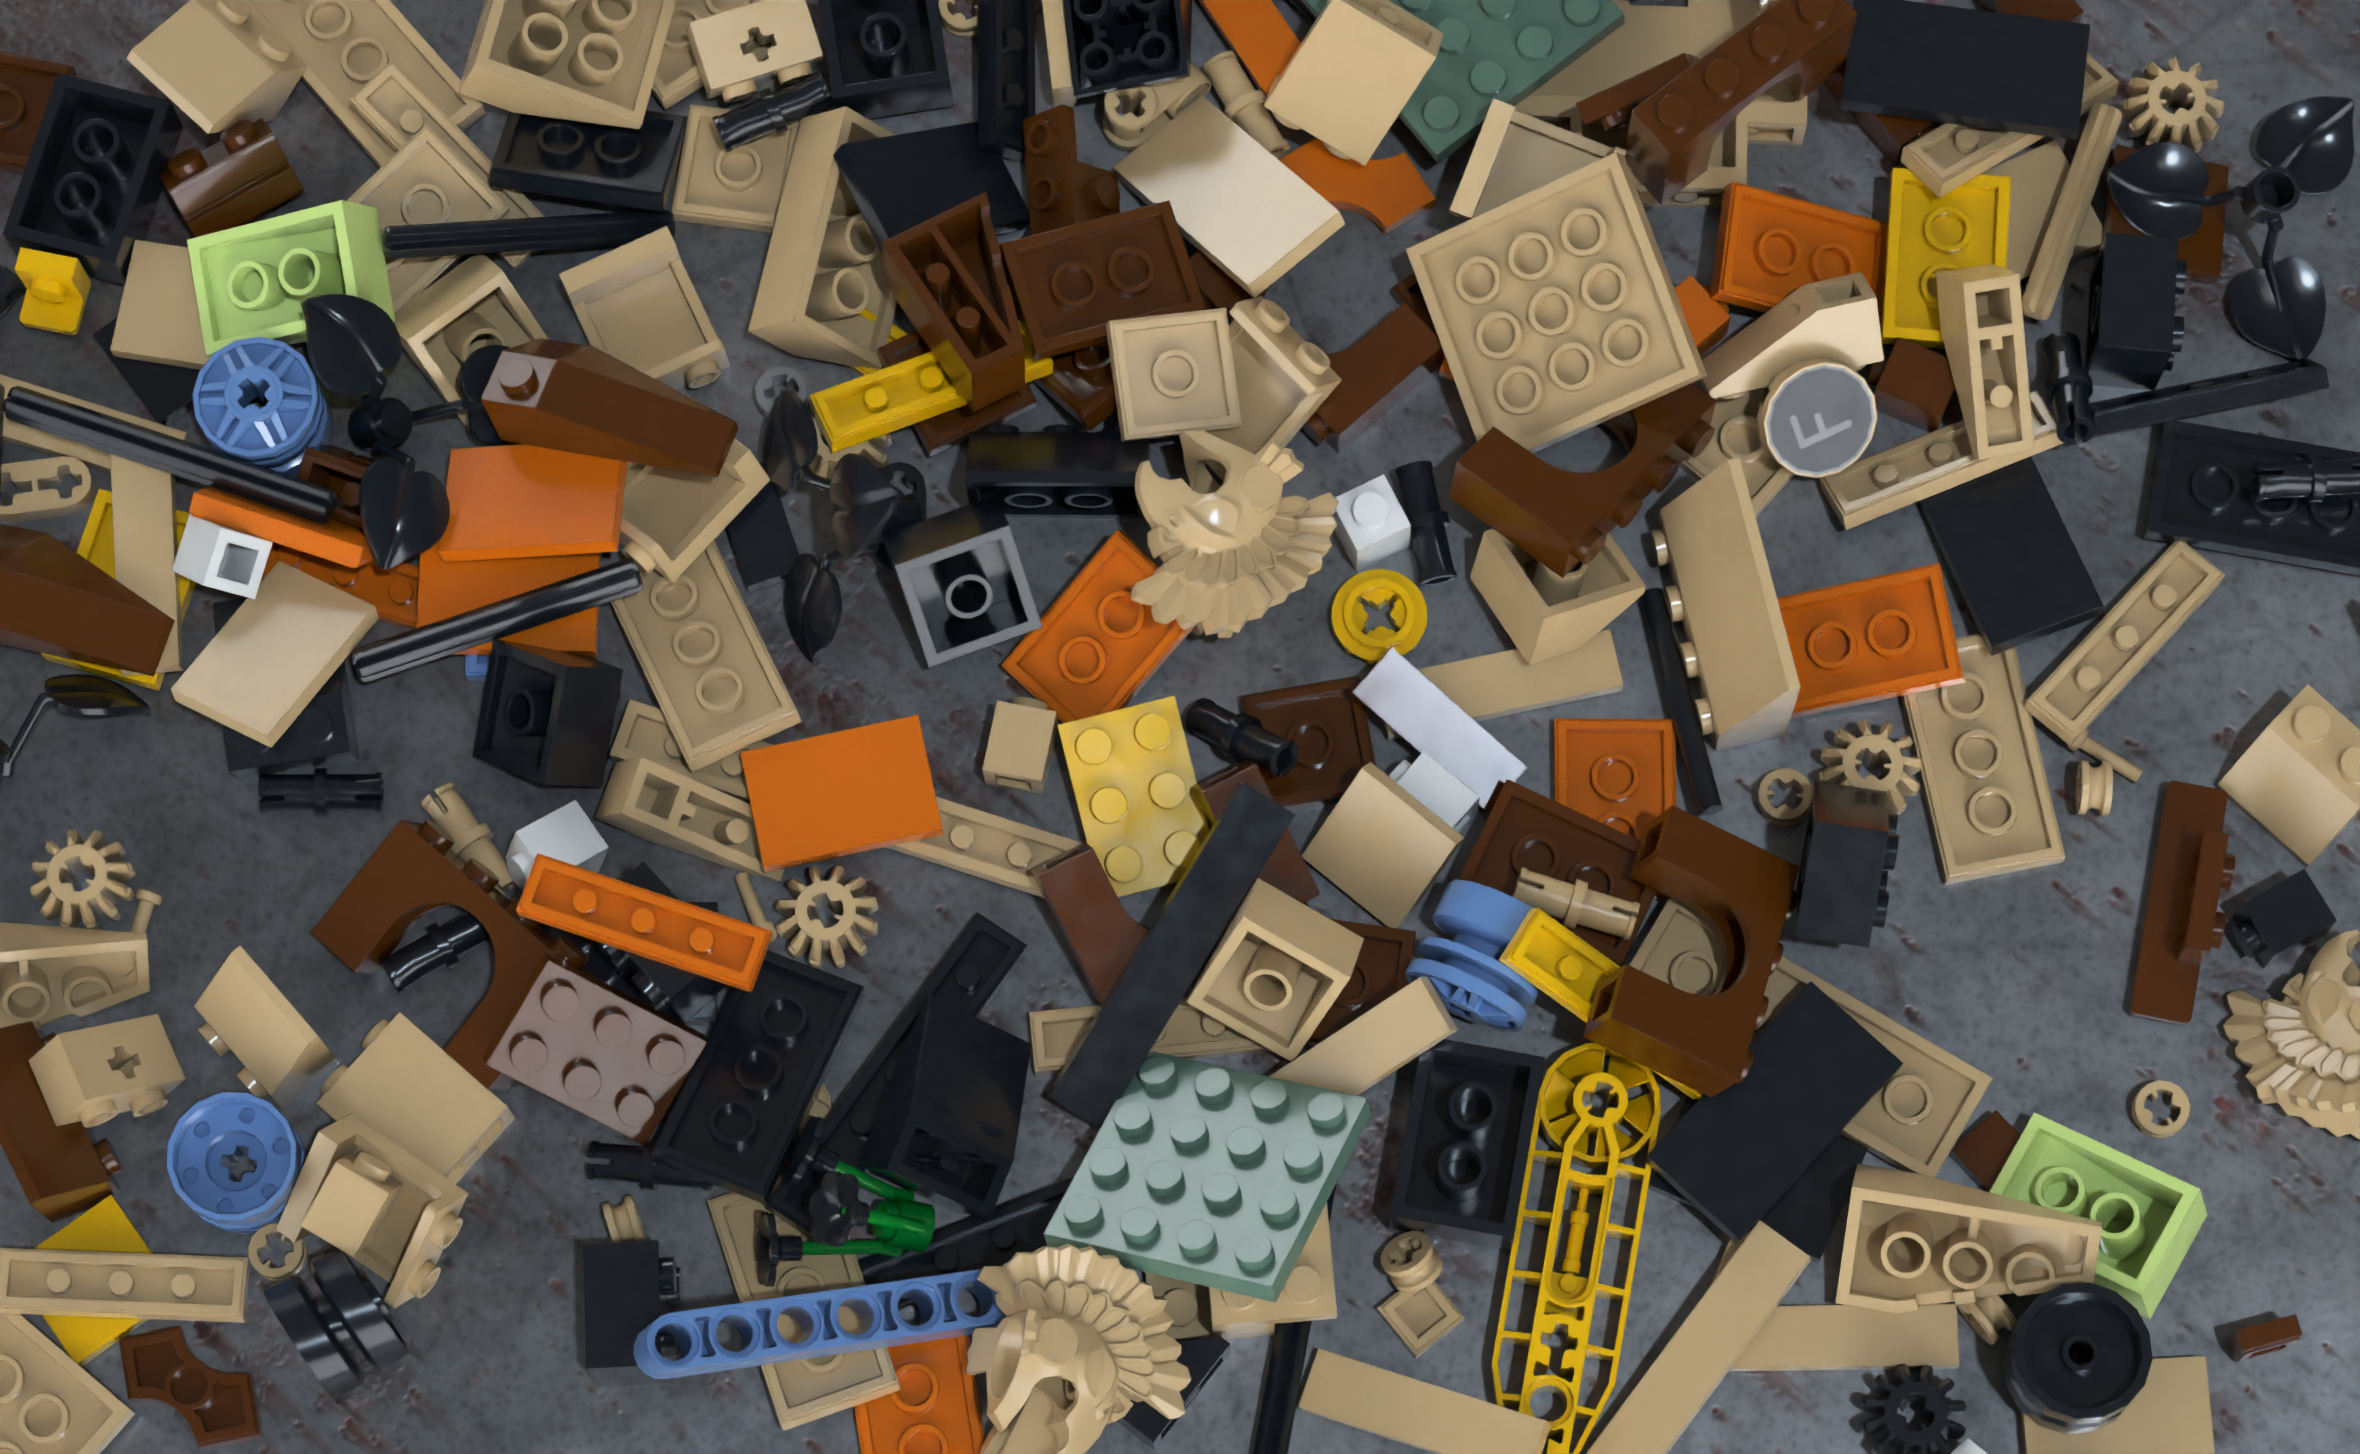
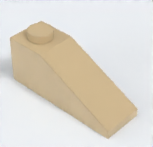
(1987, 357)
(683, 816)

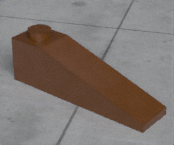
(602, 408)
(72, 608)

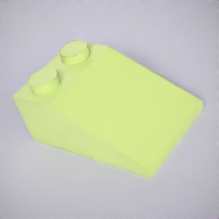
(261, 272)
(2143, 1210)

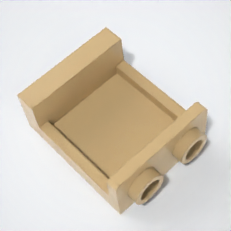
(1354, 74)
(1518, 156)
(647, 312)
(1276, 375)
(678, 513)
(417, 1098)
(415, 1226)

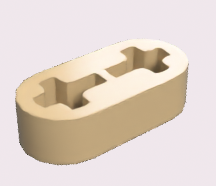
(47, 503)

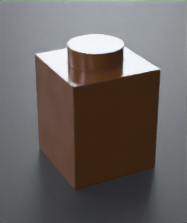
(1913, 385)

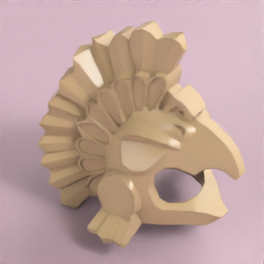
(1232, 544)
(2310, 1043)
(1082, 1338)

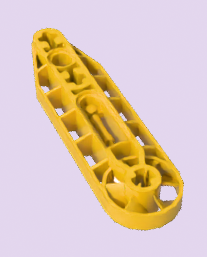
(1567, 1300)

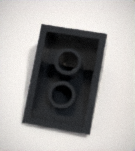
(317, 737)

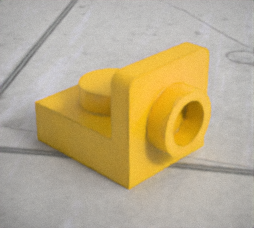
(54, 291)

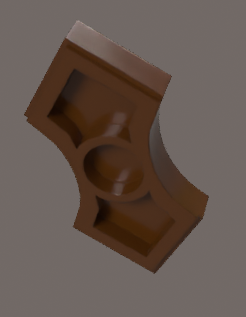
(216, 1404)

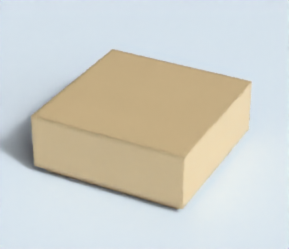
(1420, 1317)

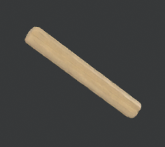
(2070, 211)

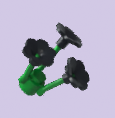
(836, 1209)

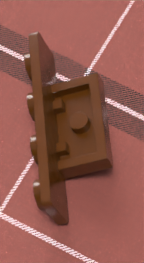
(1058, 184)
(2182, 902)

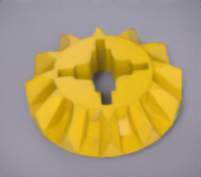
(1376, 590)

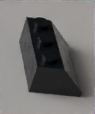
(1056, 472)

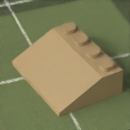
(568, 58)
(1726, 610)

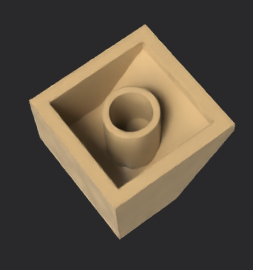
(219, 64)
(457, 316)
(1550, 612)
(2300, 776)
(1276, 970)
(262, 1030)

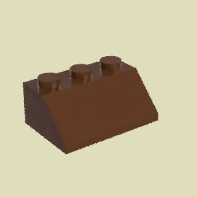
(56, 1166)

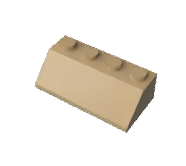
(827, 236)

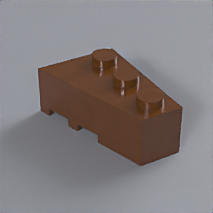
(959, 300)

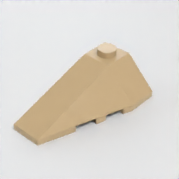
(67, 971)
(1943, 1242)

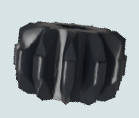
(1932, 1409)

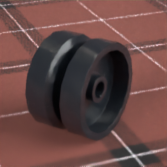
(344, 1318)
(2055, 1388)

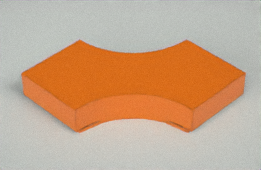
(1382, 190)

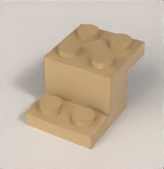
(1213, 1312)

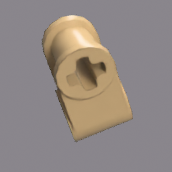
(1154, 103)

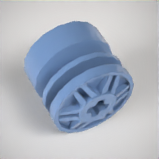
(276, 433)
(1468, 966)
(221, 1133)

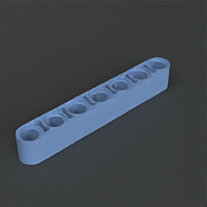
(819, 1325)

